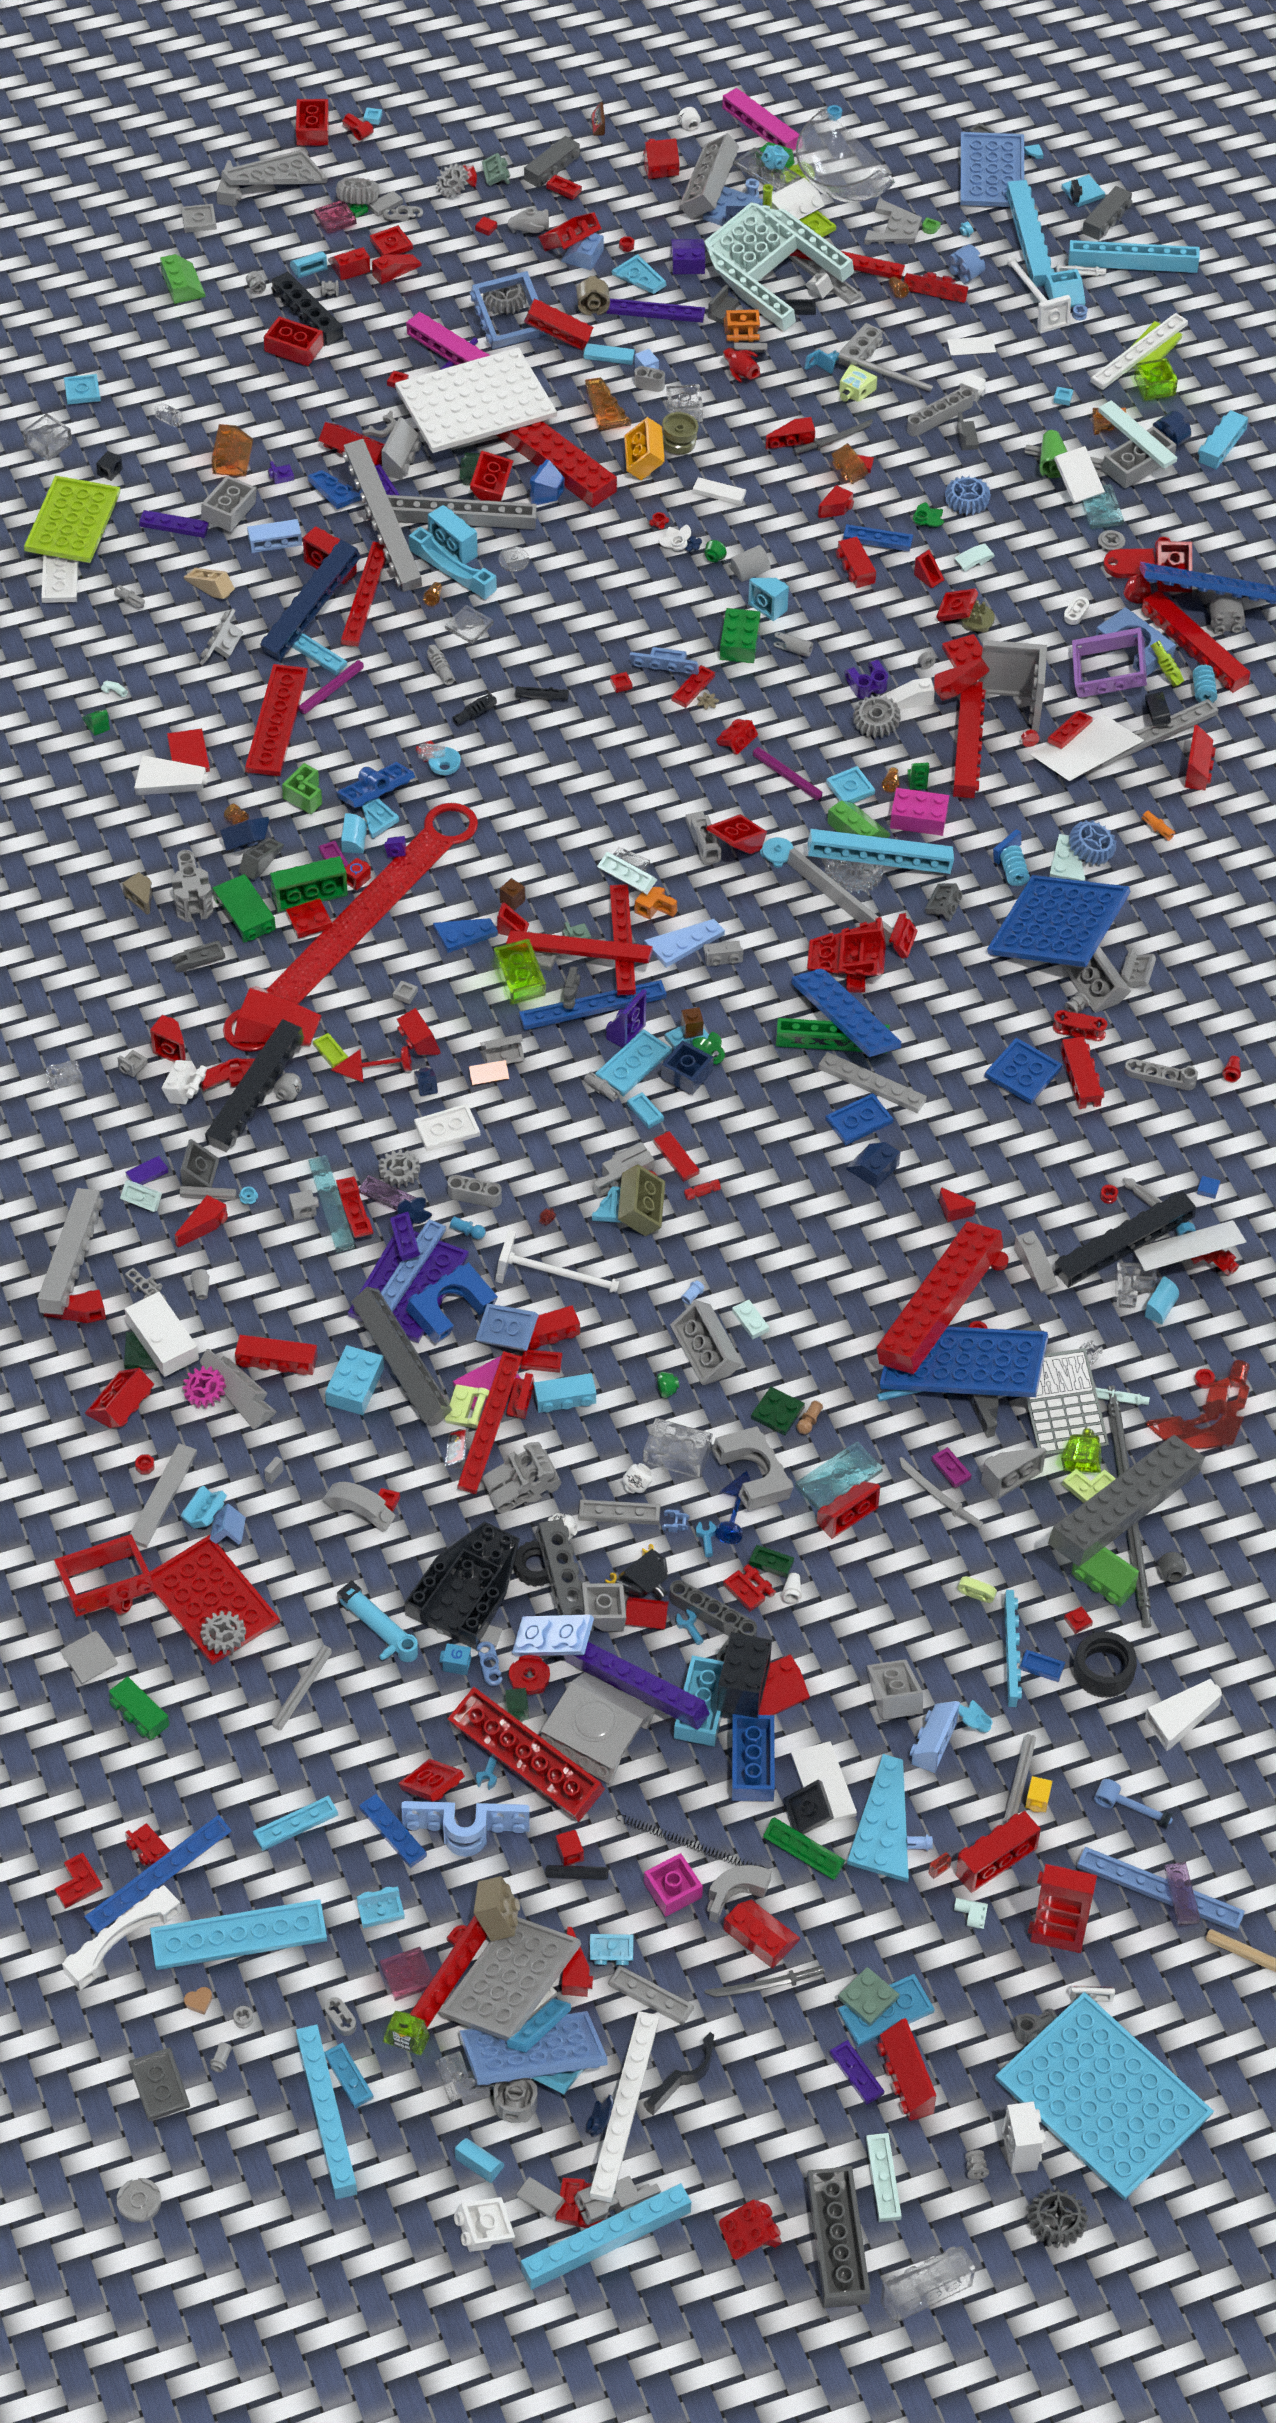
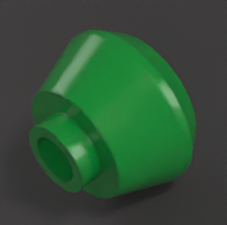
(715, 551)
(667, 1384)

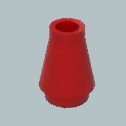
(1232, 1069)

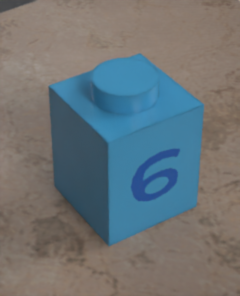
(456, 1659)

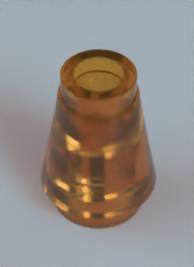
(899, 287)
(432, 595)
(891, 780)

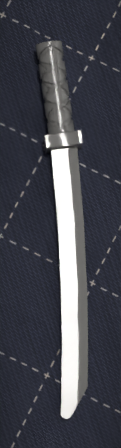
(956, 1508)

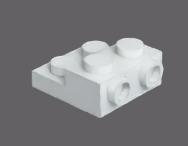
(483, 2224)

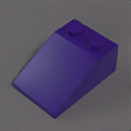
(688, 256)
(628, 1021)

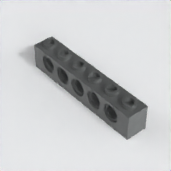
(556, 1531)

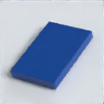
(859, 1119)

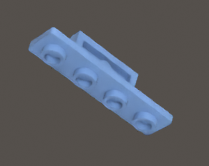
(666, 660)

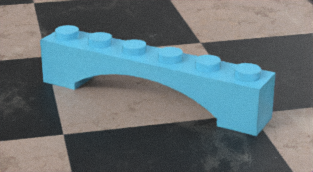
(478, 581)

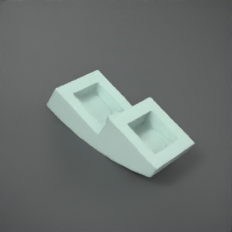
(973, 556)

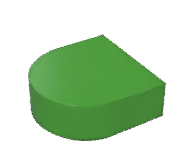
(930, 226)

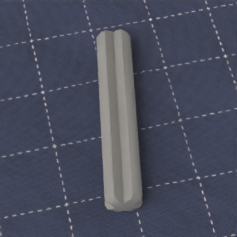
(202, 1192)

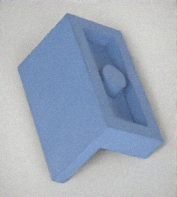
(228, 1523)

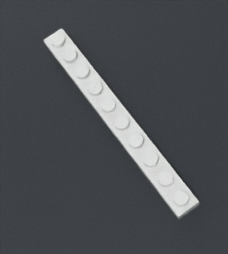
(624, 2107)

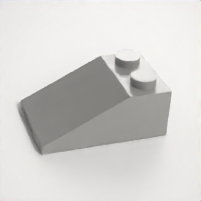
(1011, 1469)
(895, 1689)

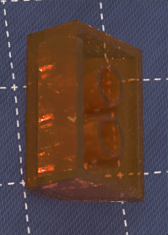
(231, 451)

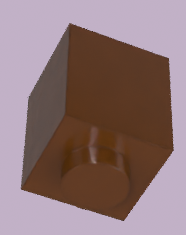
(512, 894)
(692, 1022)

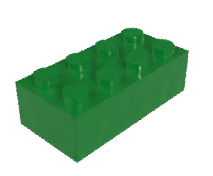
(309, 882)

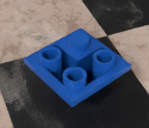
(546, 484)

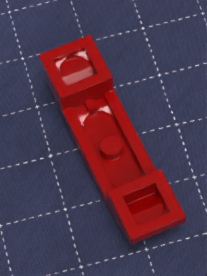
(353, 1207)

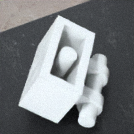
(183, 1081)

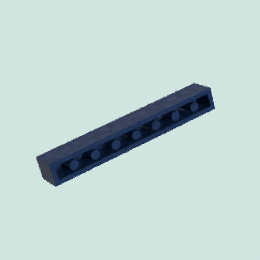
(310, 600)

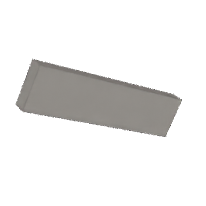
(619, 1512)
(651, 1995)

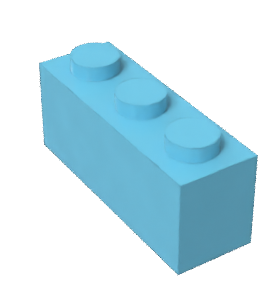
(565, 1393)

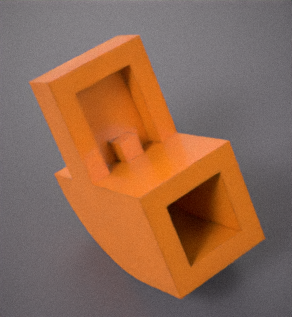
(655, 900)

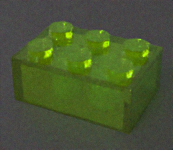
(519, 971)

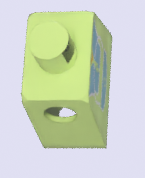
(857, 384)

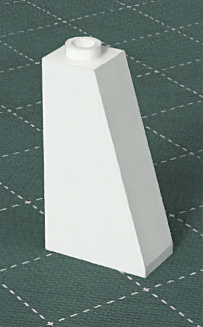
(168, 776)
(1182, 1712)

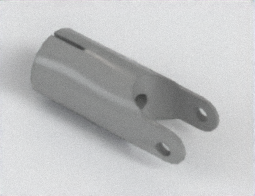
(794, 644)

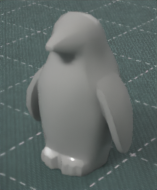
(529, 221)

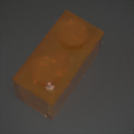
(849, 463)

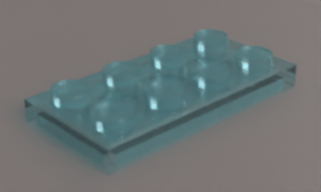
(838, 1475)

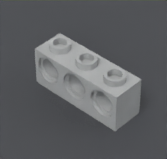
(863, 343)

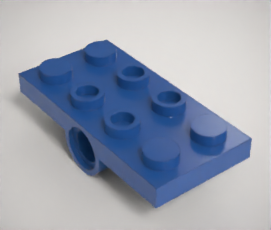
(375, 783)

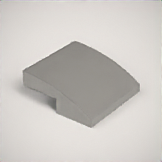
(89, 1657)

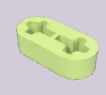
(977, 1589)

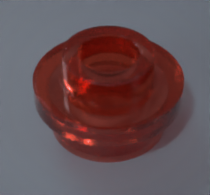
(547, 1216)

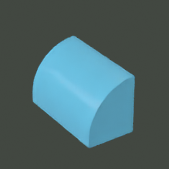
(309, 264)
(353, 834)
(1162, 1301)
(478, 2160)

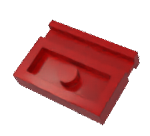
(903, 935)

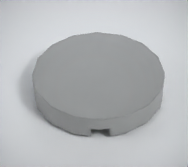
(139, 2200)

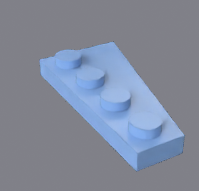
(683, 942)

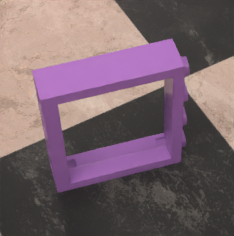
(1106, 643)

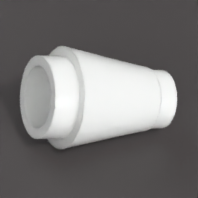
(792, 1589)

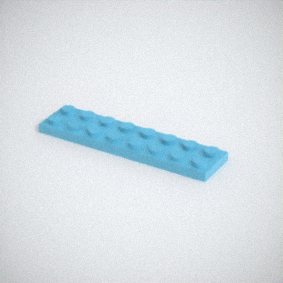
(238, 1934)

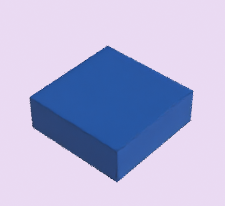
(1208, 1187)

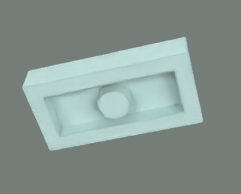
(141, 1195)
(750, 1319)

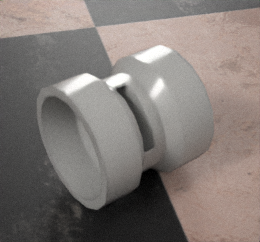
(255, 282)

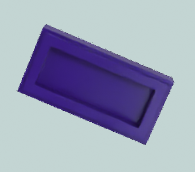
(147, 1171)

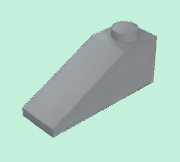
(227, 193)
(1035, 1261)

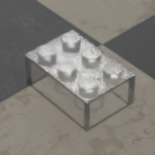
(677, 1448)

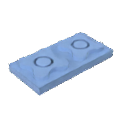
(553, 1635)

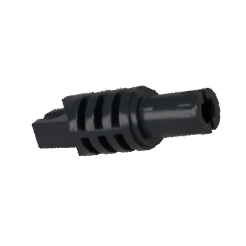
(475, 709)

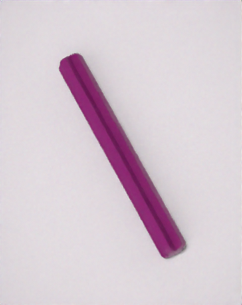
(330, 687)
(787, 773)

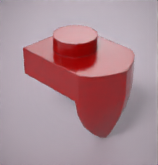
(472, 175)

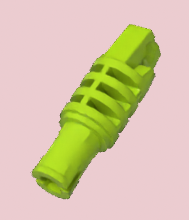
(1167, 664)

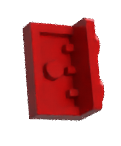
(738, 735)

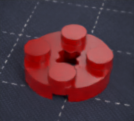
(534, 1664)

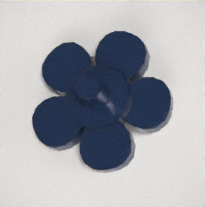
(693, 543)

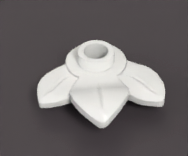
(676, 539)

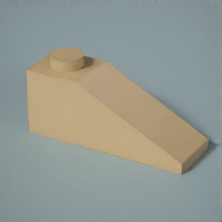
(212, 582)

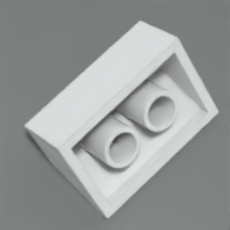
(798, 199)

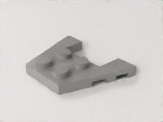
(901, 227)

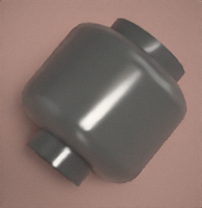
(1172, 1567)

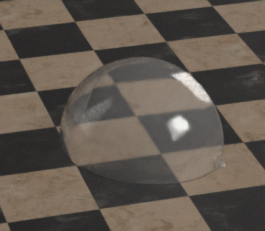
(839, 162)

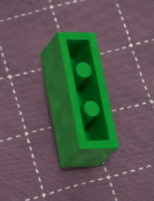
(138, 1708)

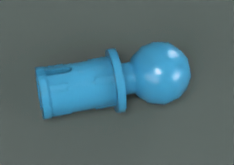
(477, 1231)

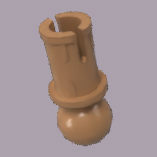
(809, 1418)

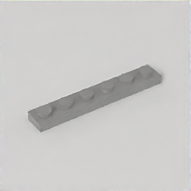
(872, 1082)

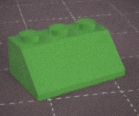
(181, 279)
(850, 819)
(1108, 1576)

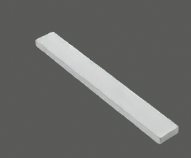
(1139, 351)

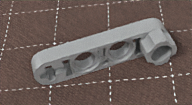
(1187, 1075)

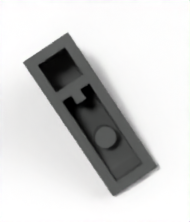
(259, 857)

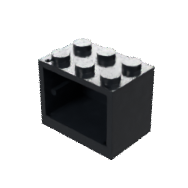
(744, 1675)

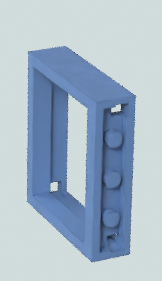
(510, 338)

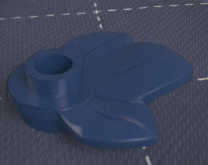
(415, 1209)
(600, 2116)

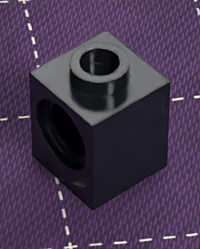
(109, 465)

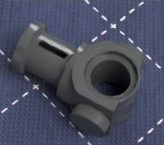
(1029, 2026)

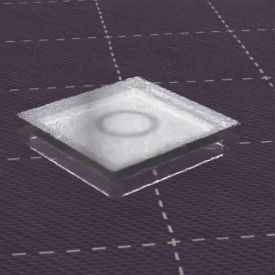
(469, 624)

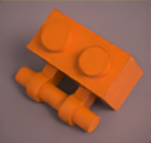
(742, 322)

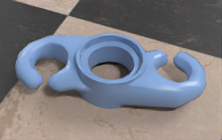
(490, 1655)

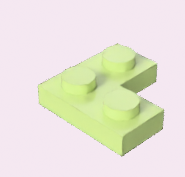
(1083, 1487)

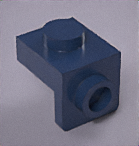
(426, 1081)

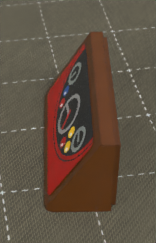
(598, 120)

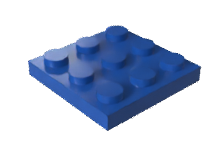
(1023, 1070)

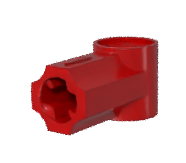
(360, 129)

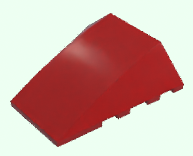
(851, 951)
(263, 1013)

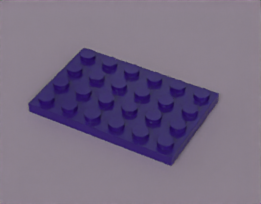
(440, 1262)

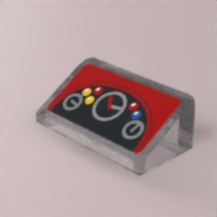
(457, 1448)

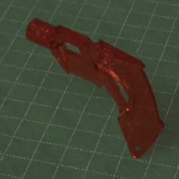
(1226, 1428)

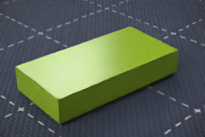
(329, 1050)

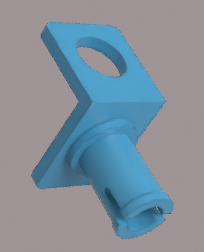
(822, 360)

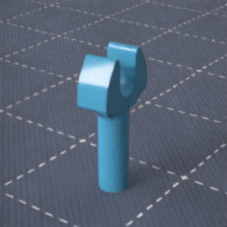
(706, 1535)
(689, 1625)
(488, 1774)

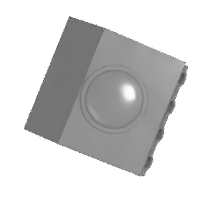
(595, 1725)

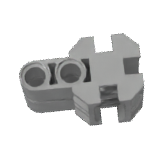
(191, 888)
(514, 1480)

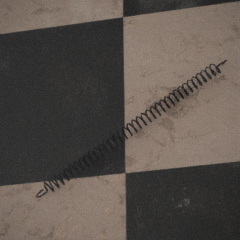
(679, 1840)

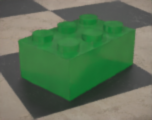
(740, 635)

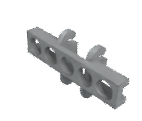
(144, 1283)

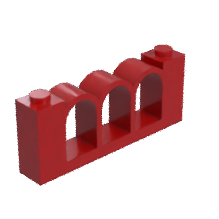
(1062, 1908)

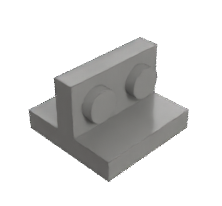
(504, 1048)

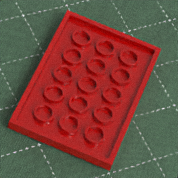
(207, 1582)

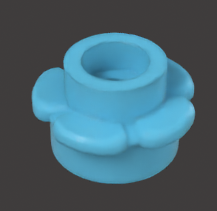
(966, 229)
(248, 1191)

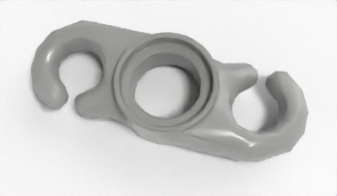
(408, 209)

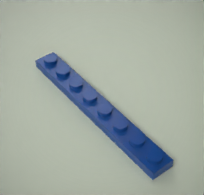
(588, 1006)
(157, 1874)

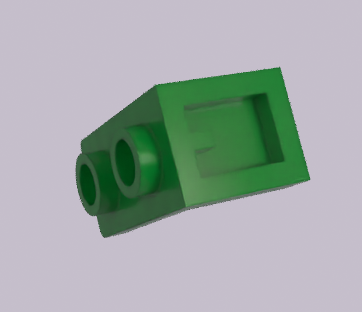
(918, 776)

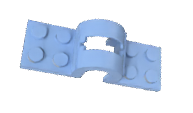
(488, 1818)

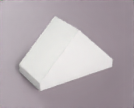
(820, 284)

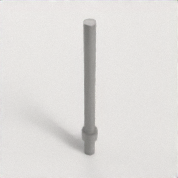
(854, 360)

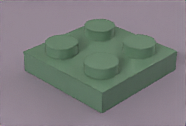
(868, 1996)

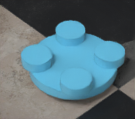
(776, 851)

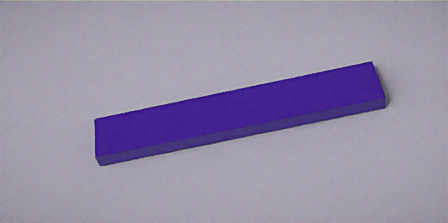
(656, 310)

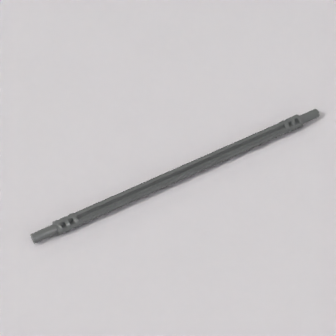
(1133, 1532)

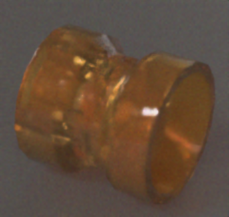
(235, 815)

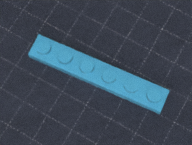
(1012, 1655)

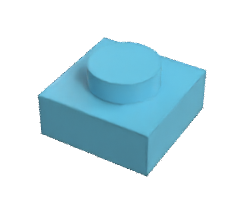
(373, 115)
(1063, 396)

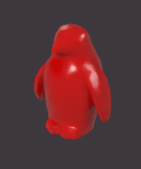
(742, 363)

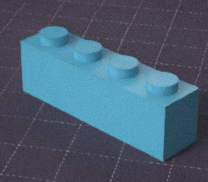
(1223, 439)

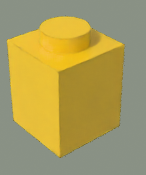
(1038, 1794)

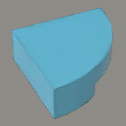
(1034, 150)

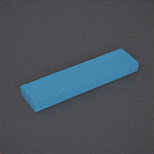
(539, 2025)

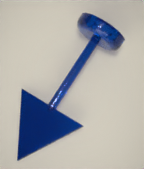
(729, 1531)

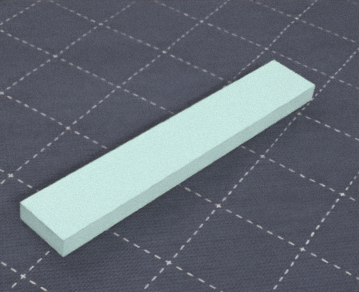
(1137, 434)

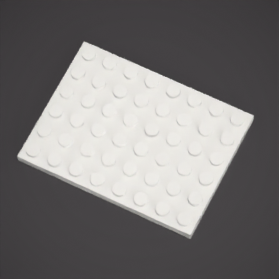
(475, 400)

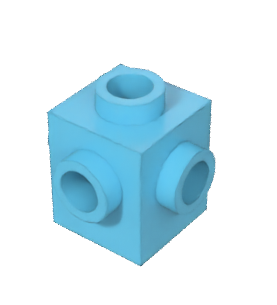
(775, 157)

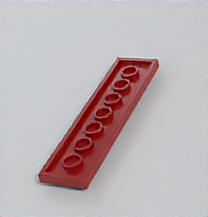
(276, 720)

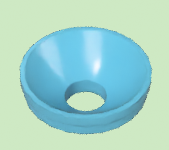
(451, 759)

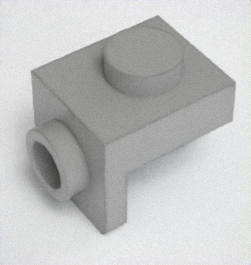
(131, 1063)

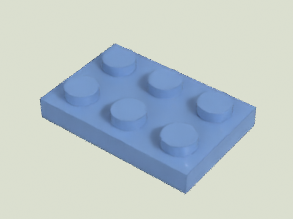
(507, 1327)

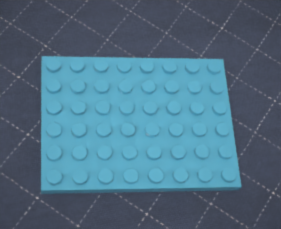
(1104, 2095)

